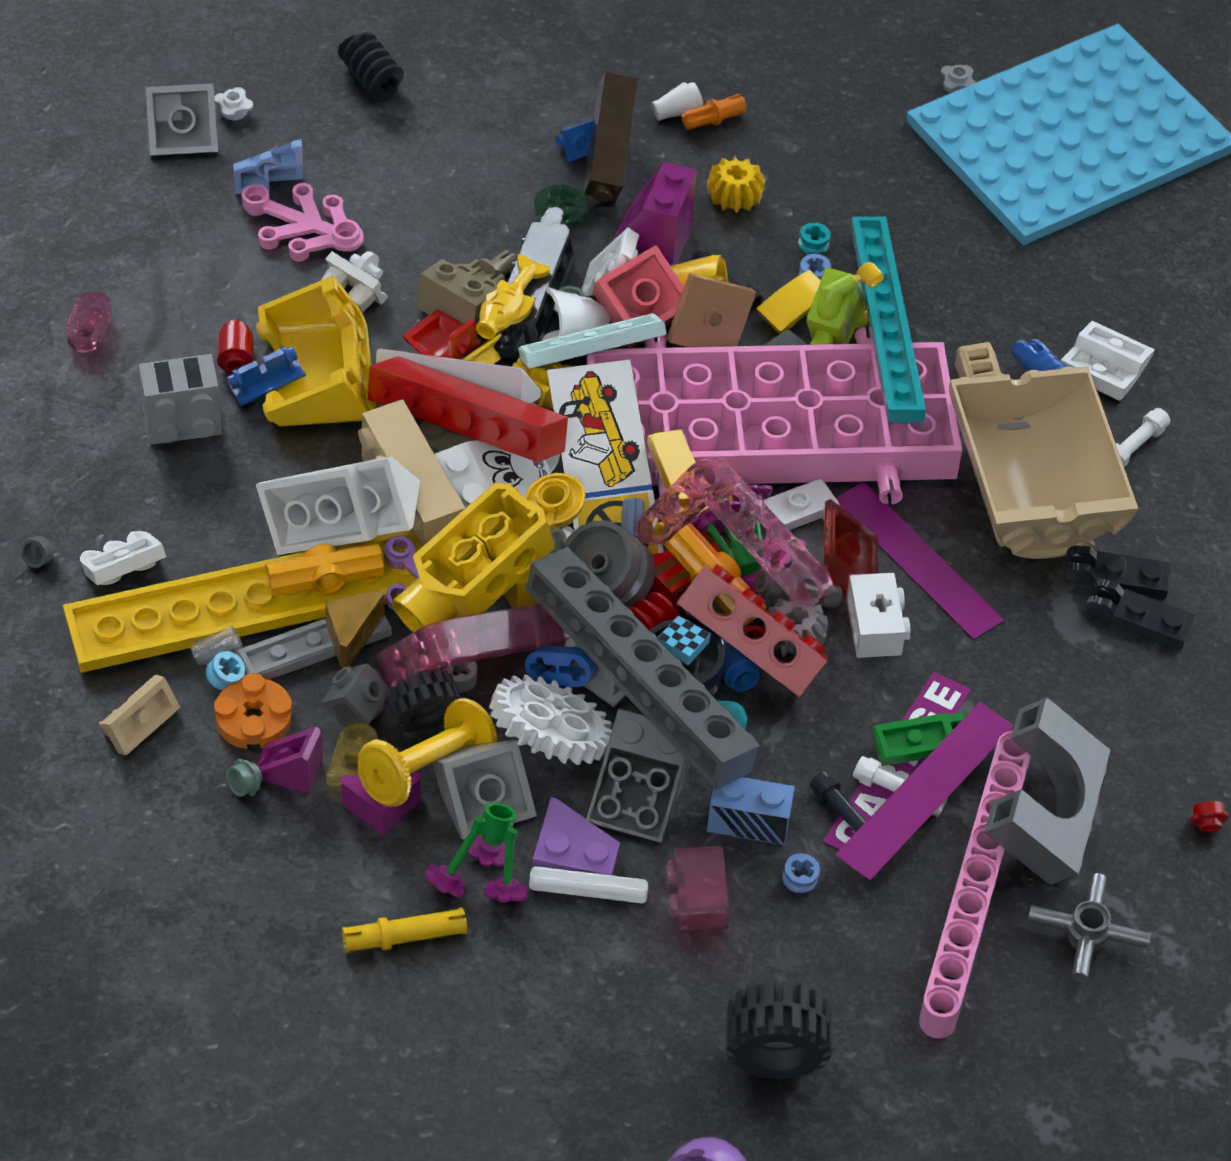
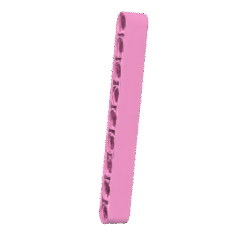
(1007, 770)

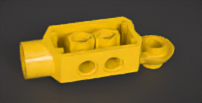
(487, 549)

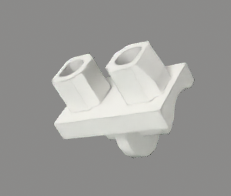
(359, 276)

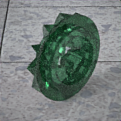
(553, 195)

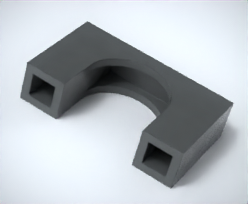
(1076, 765)

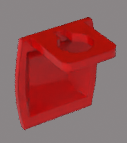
(443, 336)

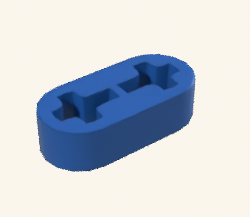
(561, 658)

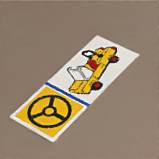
(603, 439)

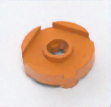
(247, 694)

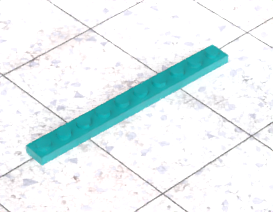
(889, 324)

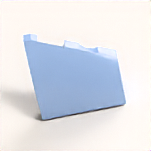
(274, 165)

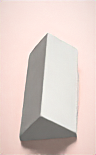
(339, 504)

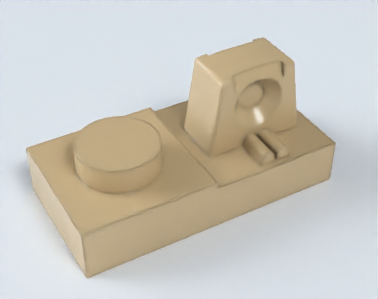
(140, 715)

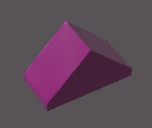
(293, 760)
(376, 815)

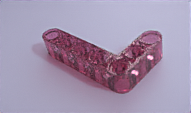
(740, 524)
(468, 641)

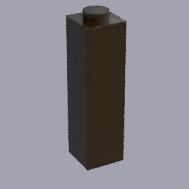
(610, 137)

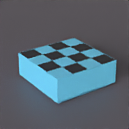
(684, 639)

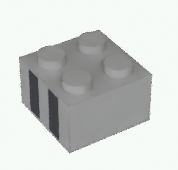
(180, 399)

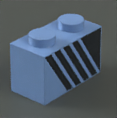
(751, 810)

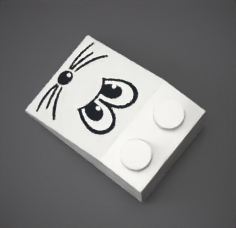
(477, 465)

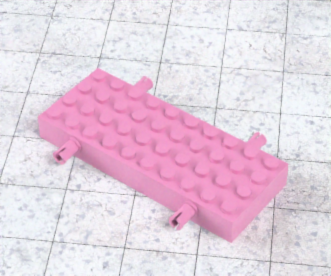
(794, 412)

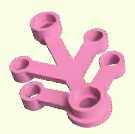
(343, 235)

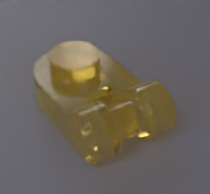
(347, 750)

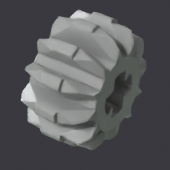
(807, 620)

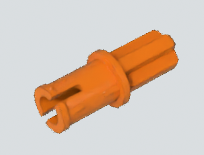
(714, 112)

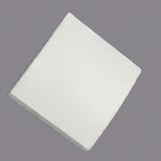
(1111, 358)

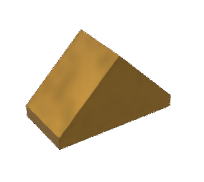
(352, 622)

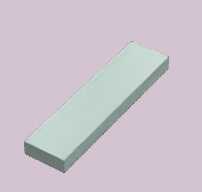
(591, 340)

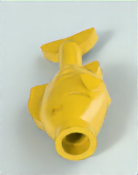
(508, 303)

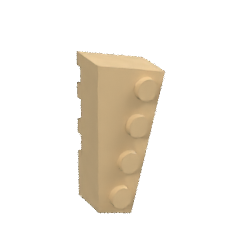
(394, 433)

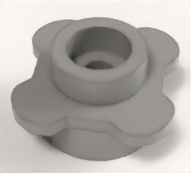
(957, 77)

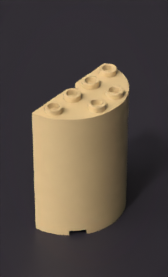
(1047, 481)

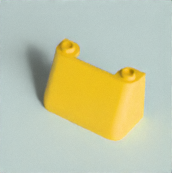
(330, 348)

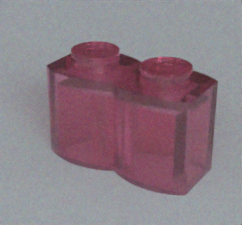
(699, 888)

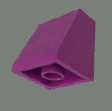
(663, 211)

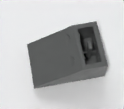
(638, 779)

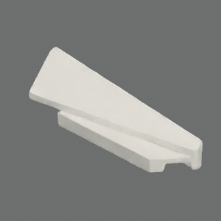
(503, 379)

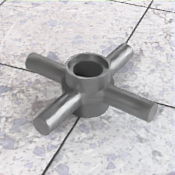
(1086, 939)

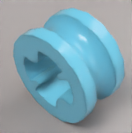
(232, 662)

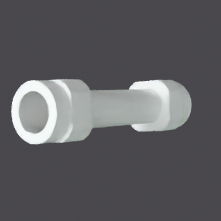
(1152, 425)
(869, 771)

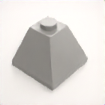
(181, 119)
(480, 777)

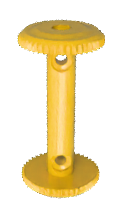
(387, 772)

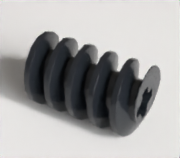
(371, 65)

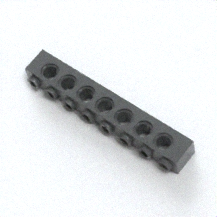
(642, 668)

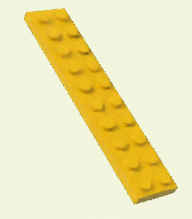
(179, 611)

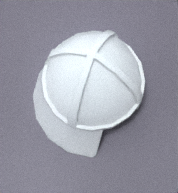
(576, 313)

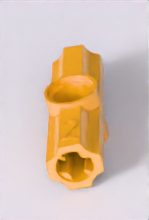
(695, 552)
(324, 569)

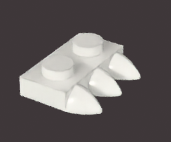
(612, 257)
(121, 558)

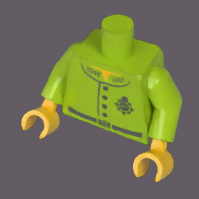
(840, 304)

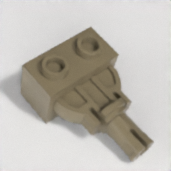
(462, 287)

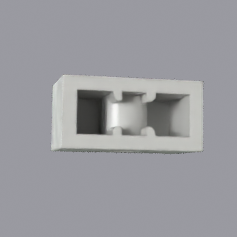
(877, 615)

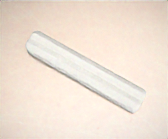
(588, 884)

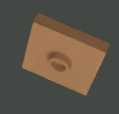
(710, 313)

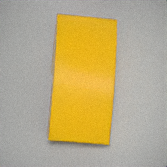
(790, 302)

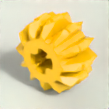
(735, 184)

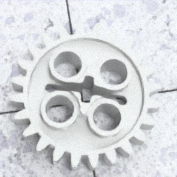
(551, 719)

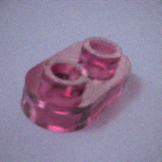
(85, 329)

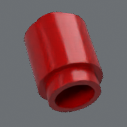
(234, 346)

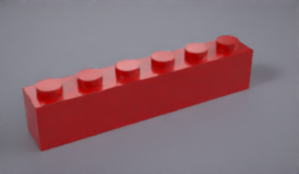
(469, 408)

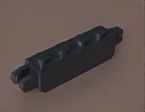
(552, 246)

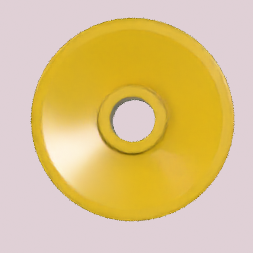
(485, 353)

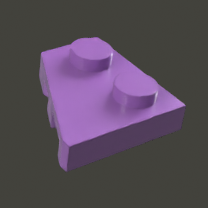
(574, 843)

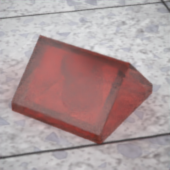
(846, 546)

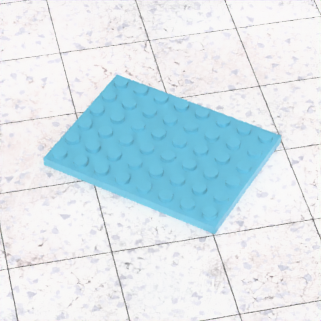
(1070, 133)

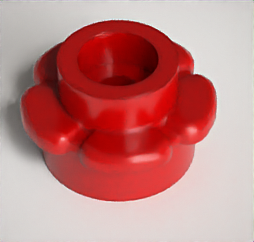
(1209, 816)

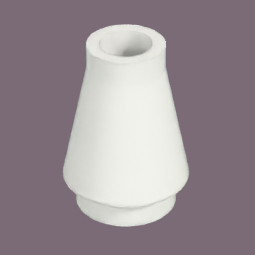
(677, 101)

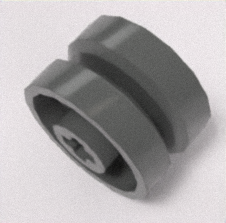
(615, 559)

